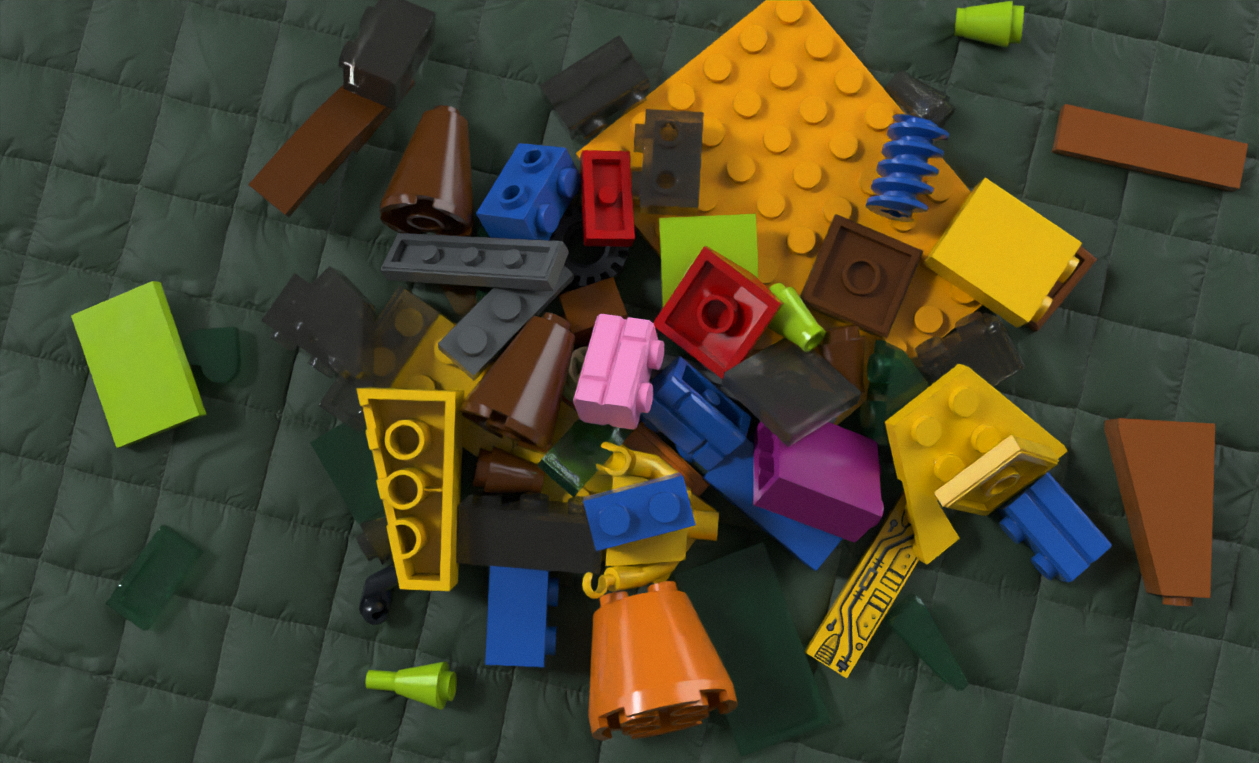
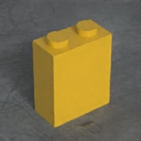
(1004, 254)

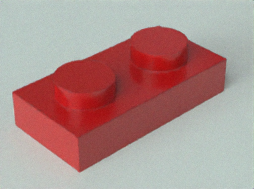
(607, 198)

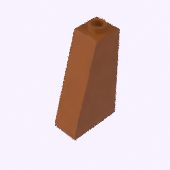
(1168, 502)

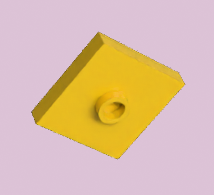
(997, 476)

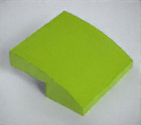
(686, 236)

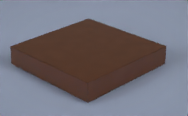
(860, 276)

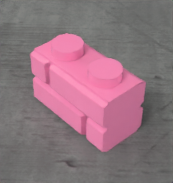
(618, 371)

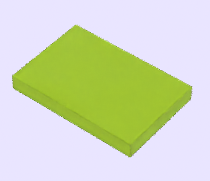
(138, 364)

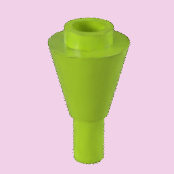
(426, 684)

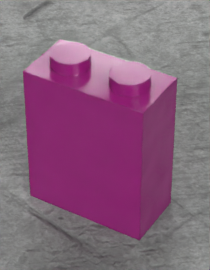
(820, 480)

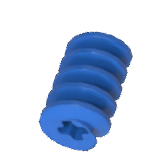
(905, 167)

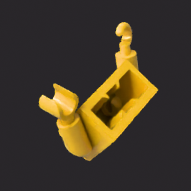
(651, 557)

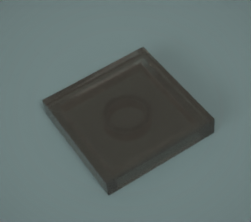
(790, 389)

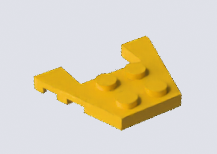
(941, 437)

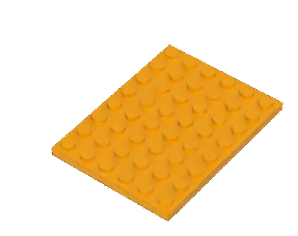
(795, 141)

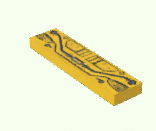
(866, 594)

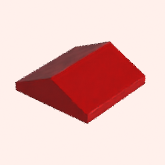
(717, 312)

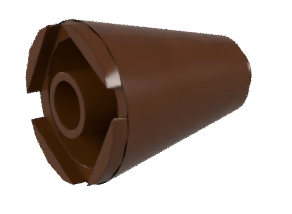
(433, 179)
(525, 385)

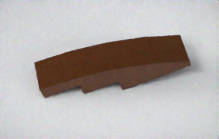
(319, 148)

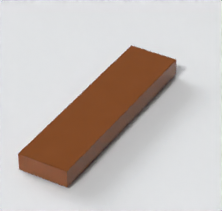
(1150, 148)

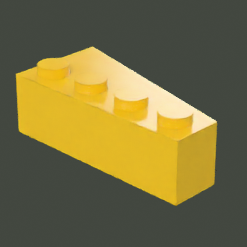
(419, 472)

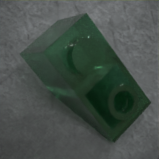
(892, 385)

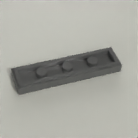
(475, 261)

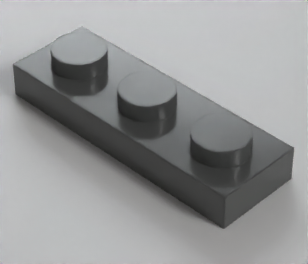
(495, 324)

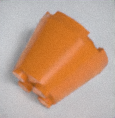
(653, 666)

